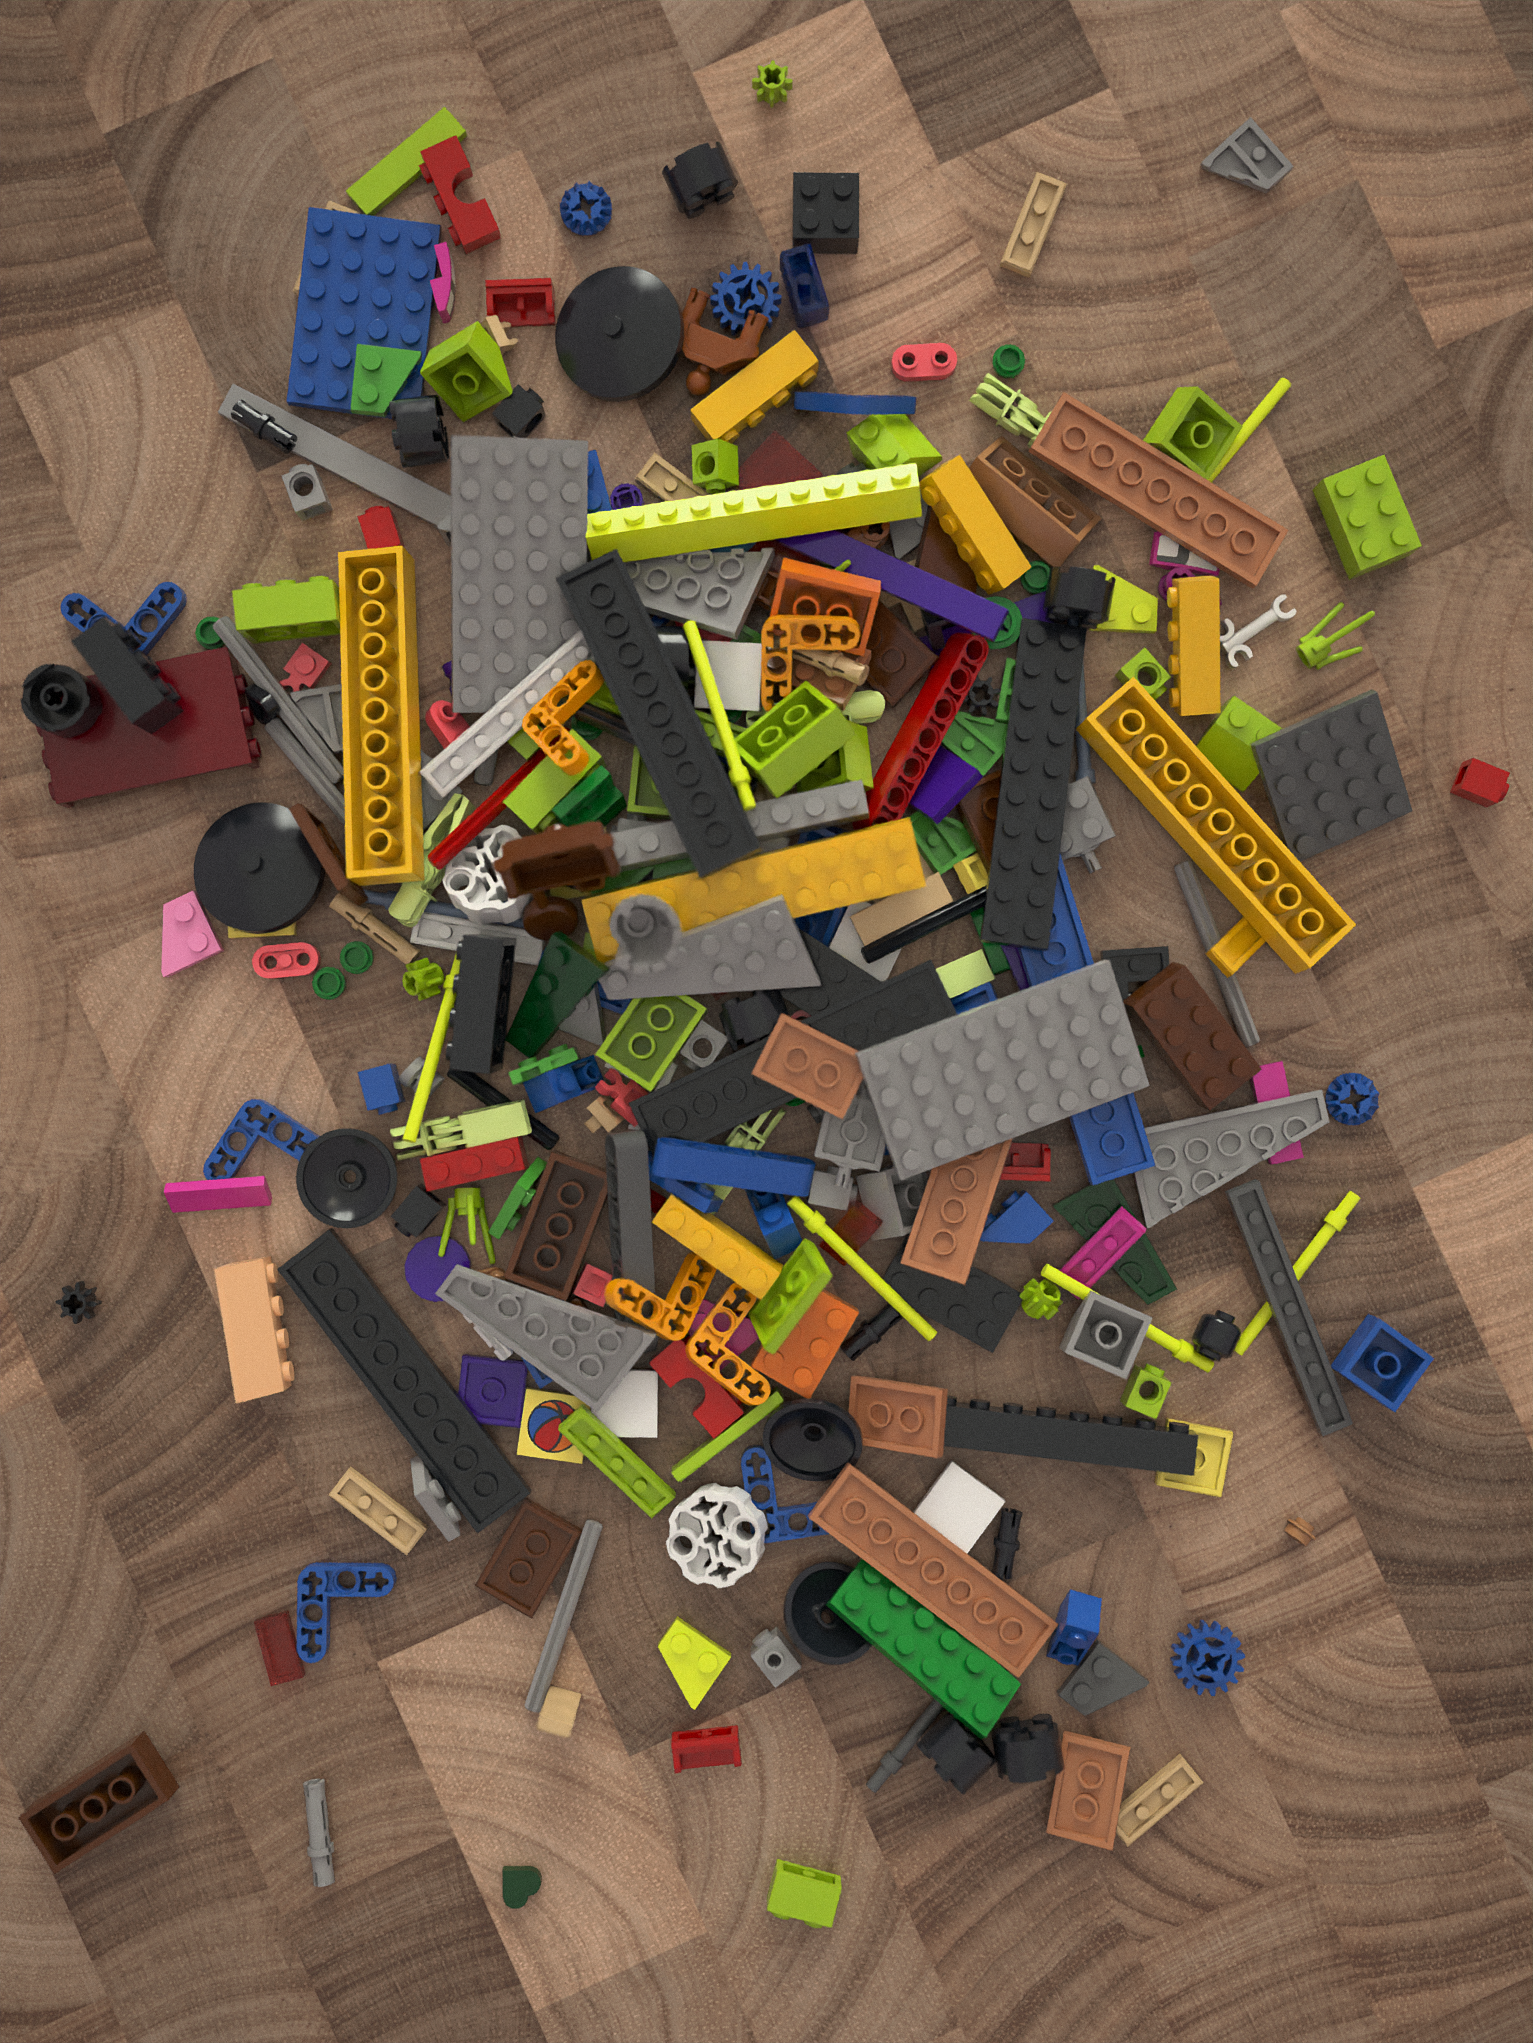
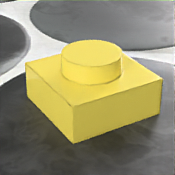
(971, 873)

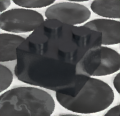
(826, 212)

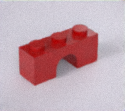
(471, 222)
(474, 1163)
(718, 1407)

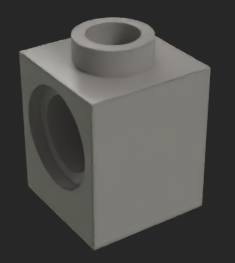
(313, 503)
(703, 1031)

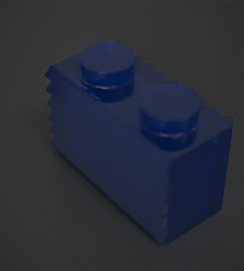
(804, 286)

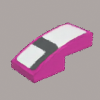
(445, 286)
(1170, 555)

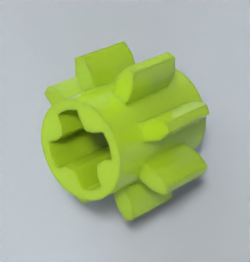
(771, 92)
(423, 979)
(1040, 1299)

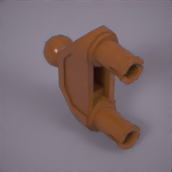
(712, 350)

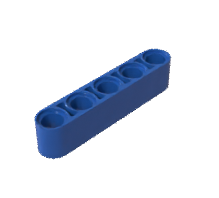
(733, 1167)

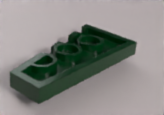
(558, 985)
(1140, 1265)

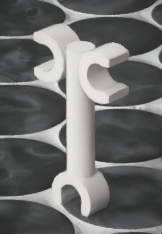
(1233, 642)

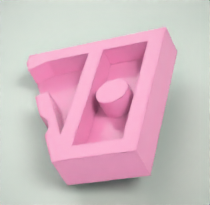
(186, 934)

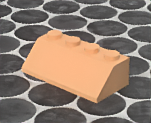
(254, 1328)

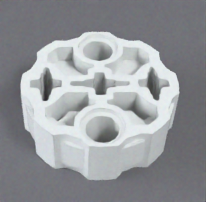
(483, 897)
(698, 1521)

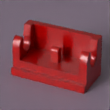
(522, 301)
(1027, 1162)
(706, 1748)

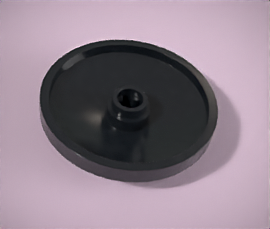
(619, 333)
(257, 869)

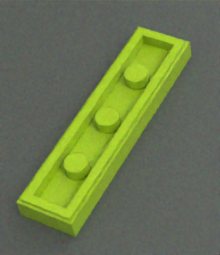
(401, 165)
(713, 1446)
(616, 1461)

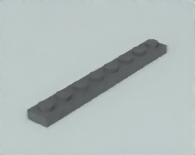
(1289, 1307)

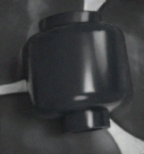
(1216, 1336)

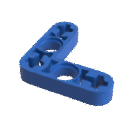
(854, 403)
(146, 609)
(253, 1131)
(780, 1515)
(329, 1588)

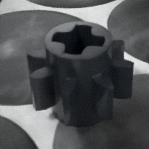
(988, 697)
(73, 1309)

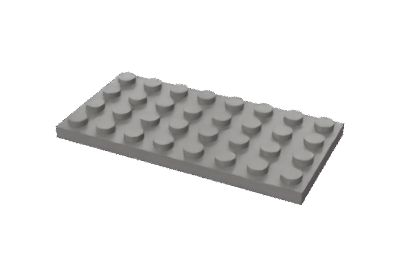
(512, 534)
(1002, 1069)

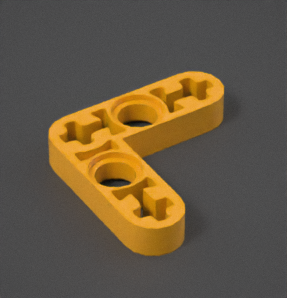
(794, 640)
(555, 716)
(664, 1310)
(716, 1342)

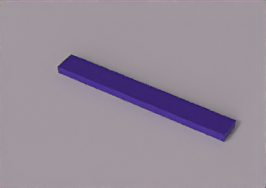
(903, 581)

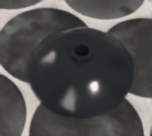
(323, 1181)
(812, 1439)
(805, 1601)

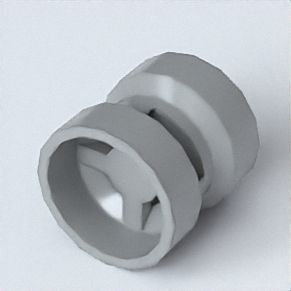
(411, 1076)

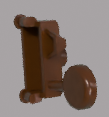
(551, 860)

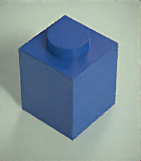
(381, 1088)

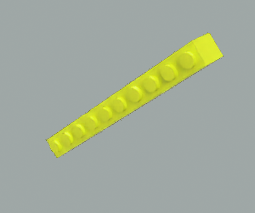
(756, 514)

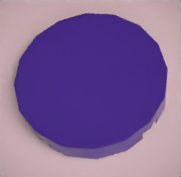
(428, 1271)

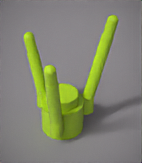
(1314, 649)
(470, 1204)

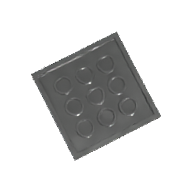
(1332, 776)

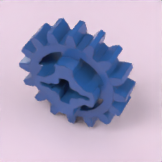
(732, 293)
(1195, 1662)

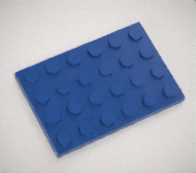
(359, 285)

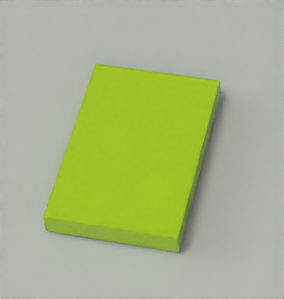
(790, 1296)

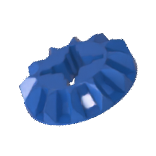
(577, 220)
(1340, 1089)

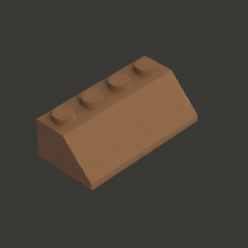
(1032, 503)

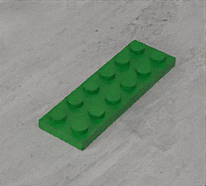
(925, 1648)

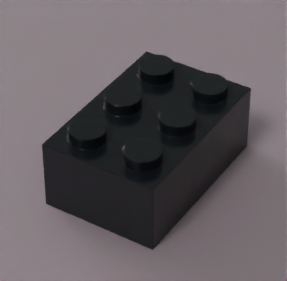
(128, 674)

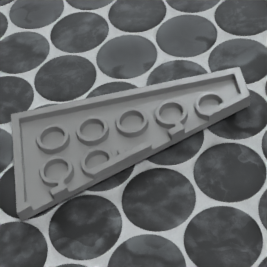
(702, 586)
(731, 954)
(1215, 1147)
(564, 1341)

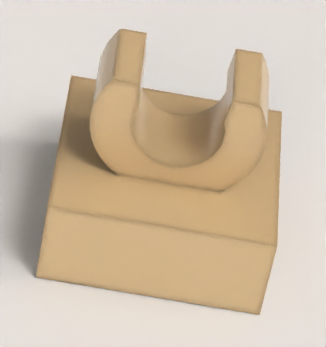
(497, 332)
(603, 1115)

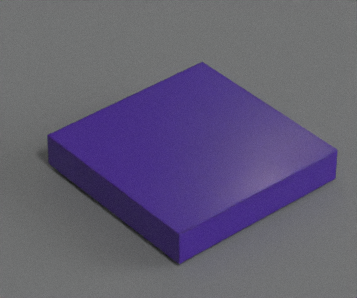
(944, 785)
(494, 1389)

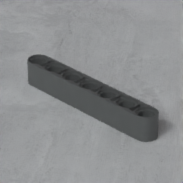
(630, 1216)

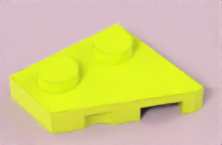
(1131, 608)
(692, 1659)

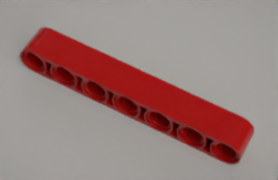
(931, 723)

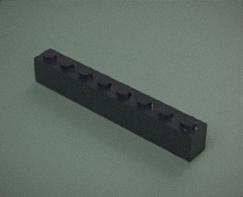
(1070, 1436)

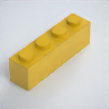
(756, 389)
(973, 525)
(1195, 645)
(719, 1245)

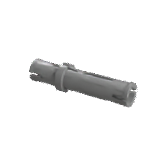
(319, 1837)

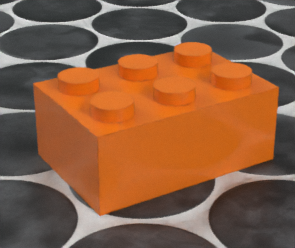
(825, 592)
(809, 1346)

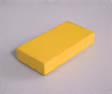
(1235, 947)

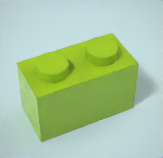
(803, 1894)

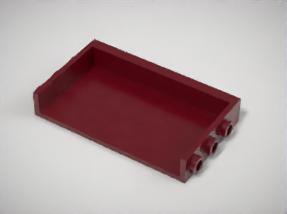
(203, 739)

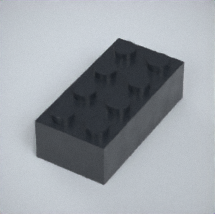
(481, 1003)

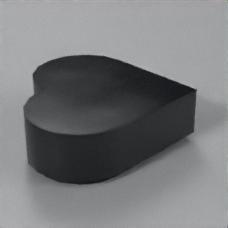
(262, 704)

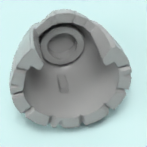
(646, 934)

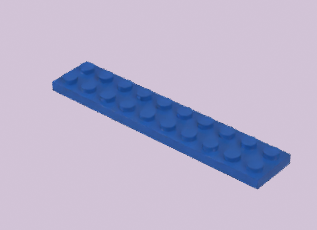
(1112, 1133)

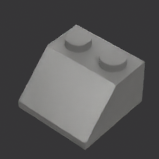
(892, 1199)
(1105, 1334)

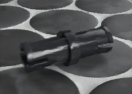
(264, 426)
(870, 1332)
(1006, 1543)

